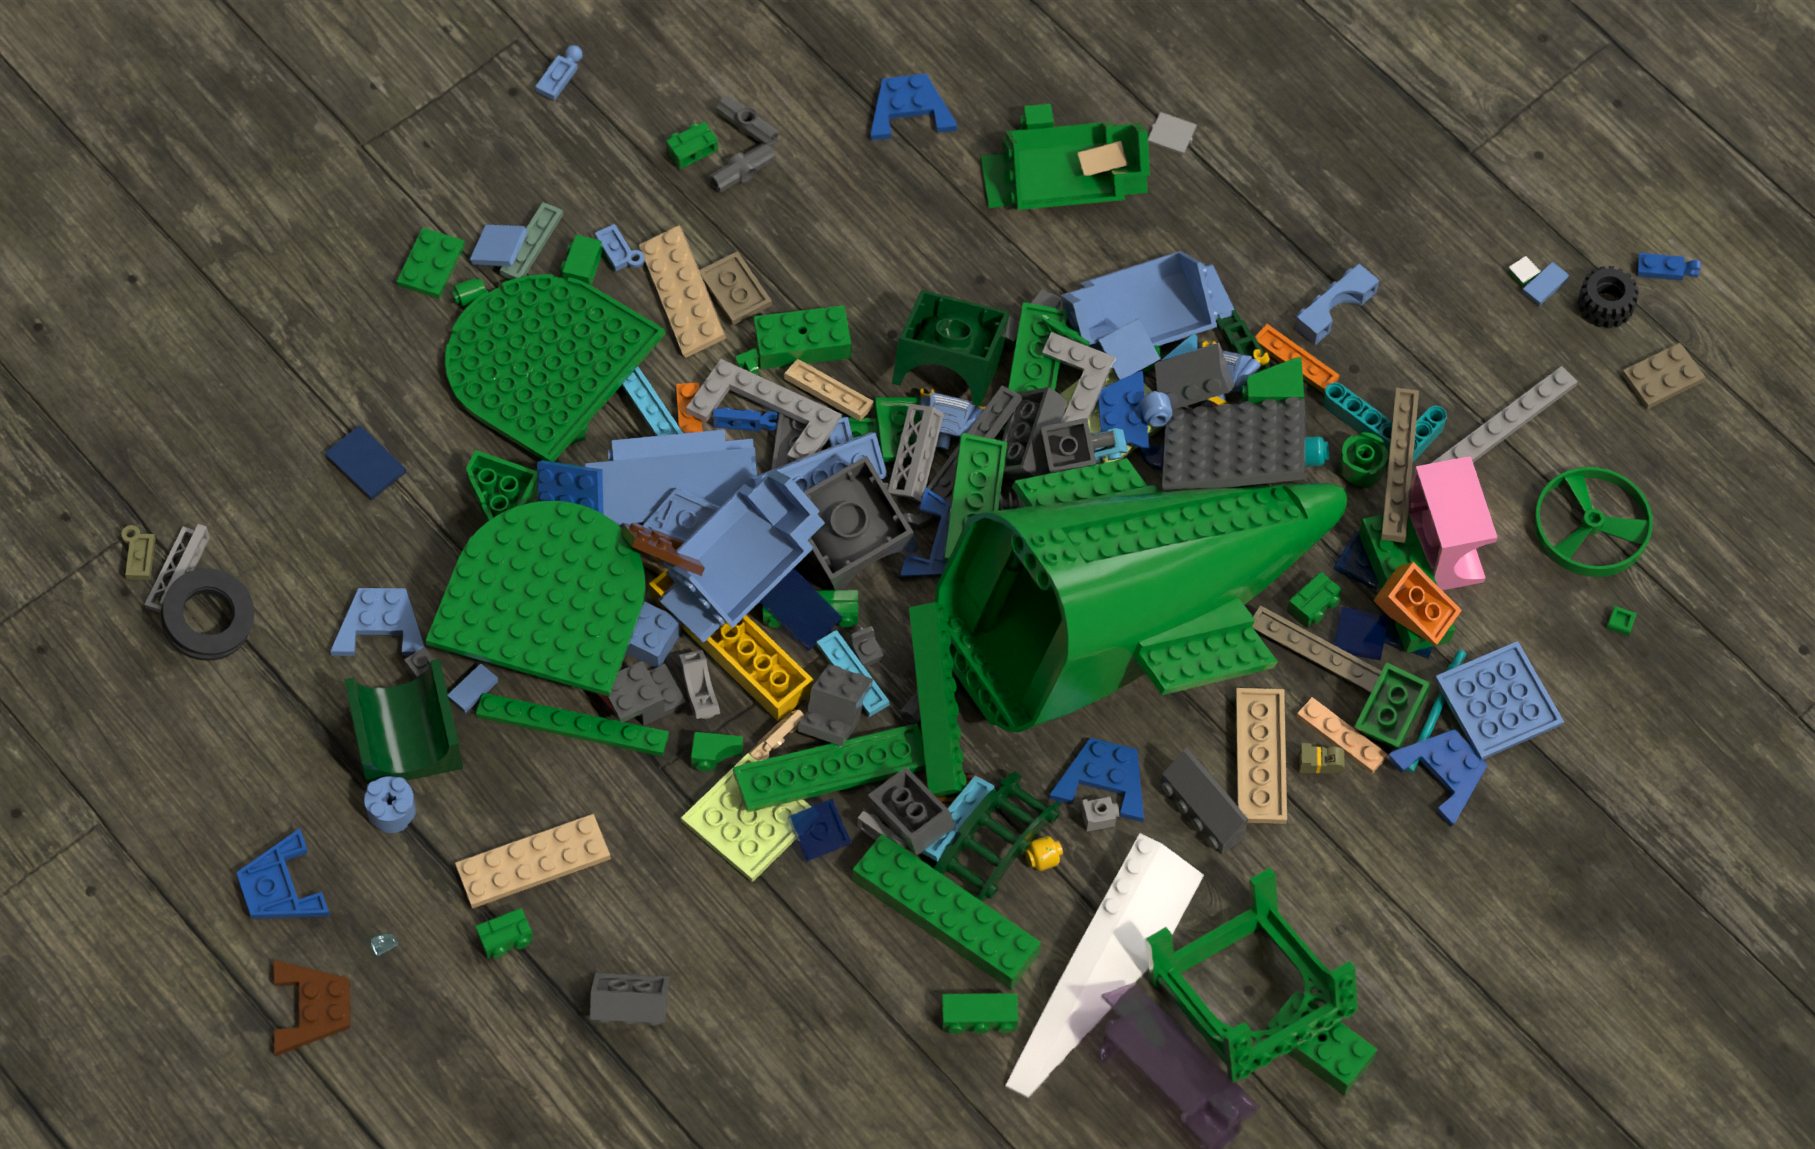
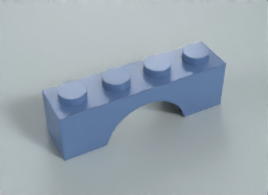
(1354, 287)

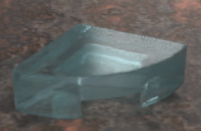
(383, 943)

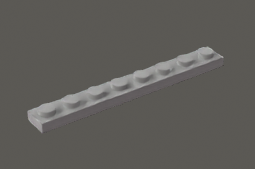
(1512, 417)

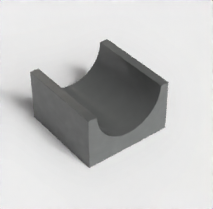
(858, 521)

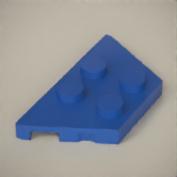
(1121, 409)

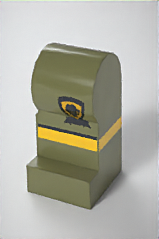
(1321, 759)

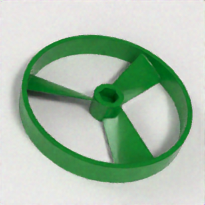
(1594, 521)

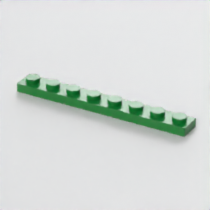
(572, 724)

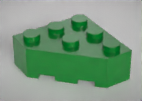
(500, 484)

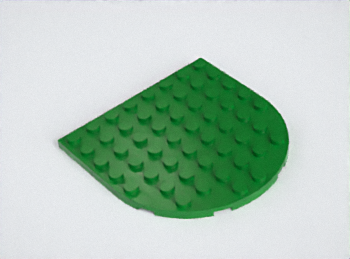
(544, 358)
(545, 595)

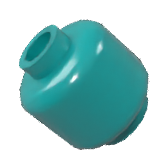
(1316, 451)

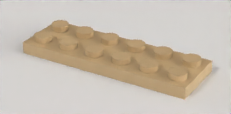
(682, 291)
(1261, 755)
(532, 861)

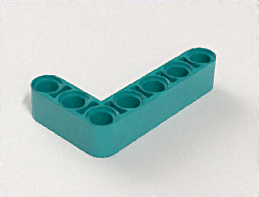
(1382, 425)

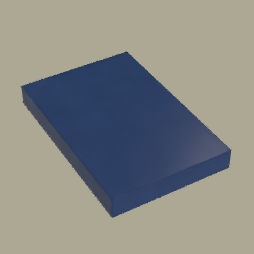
(365, 462)

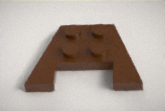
(660, 546)
(322, 1006)

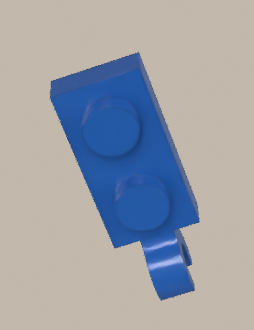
(1666, 266)
(744, 420)

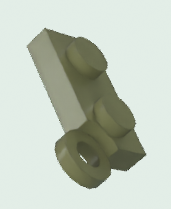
(139, 554)

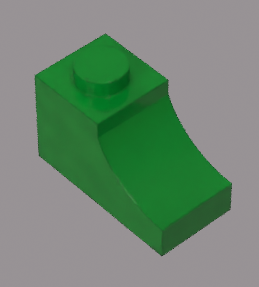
(713, 748)

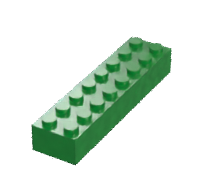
(946, 911)

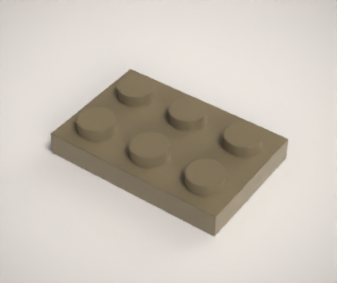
(735, 288)
(1663, 376)

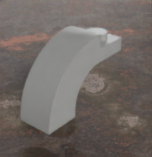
(699, 685)

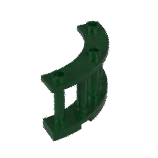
(982, 817)

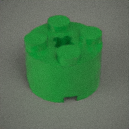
(1363, 459)

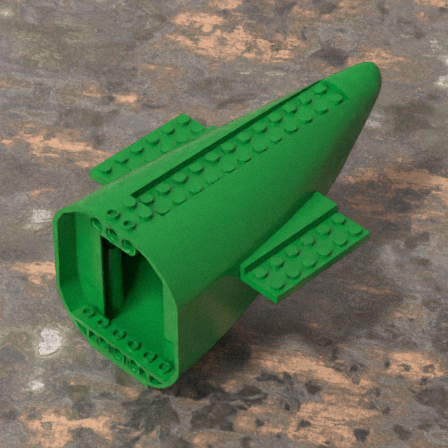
(1118, 585)

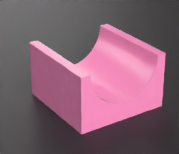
(1451, 520)

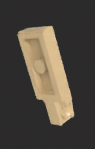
(774, 737)

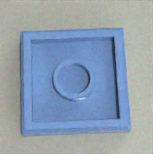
(498, 245)
(1130, 348)

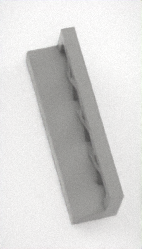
(922, 457)
(188, 562)

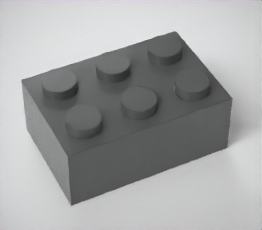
(911, 811)

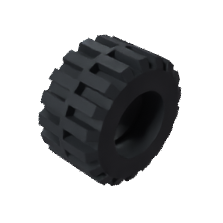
(1612, 282)

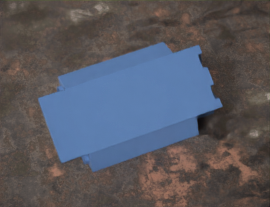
(1167, 294)
(649, 469)
(744, 554)

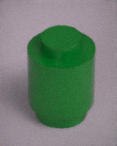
(468, 291)

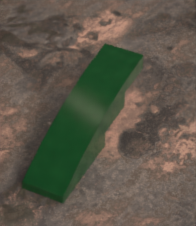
(1239, 337)

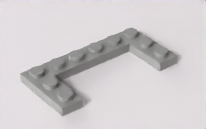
(1095, 368)
(727, 376)

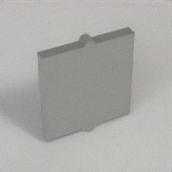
(1172, 133)

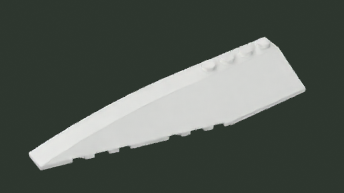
(1144, 898)

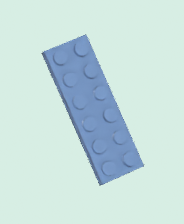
(822, 465)

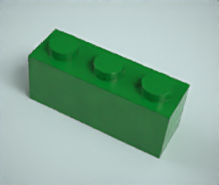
(980, 1013)

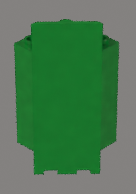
(1045, 169)

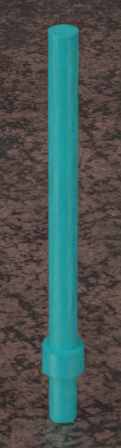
(1437, 707)

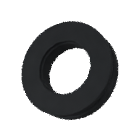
(192, 642)

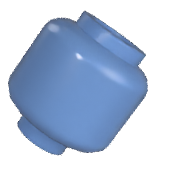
(1156, 409)

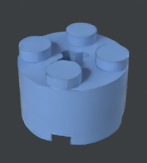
(378, 804)

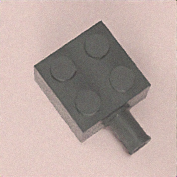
(1072, 445)

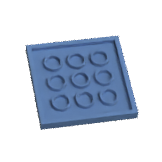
(1498, 700)

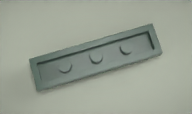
(538, 233)

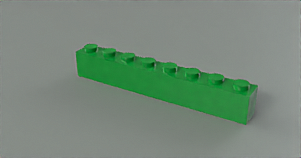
(937, 699)

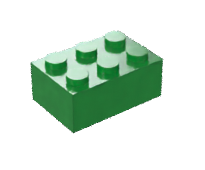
(1392, 706)

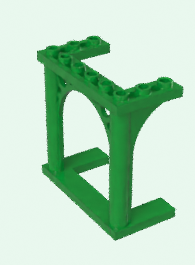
(1234, 1045)

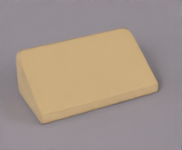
(1102, 158)

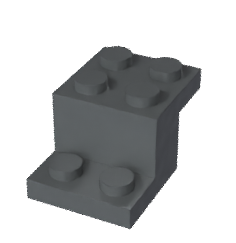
(645, 694)
(835, 704)

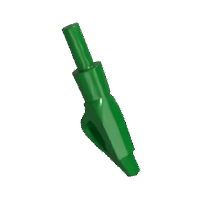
(1062, 330)

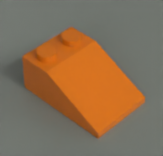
(1417, 603)

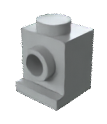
(1099, 820)

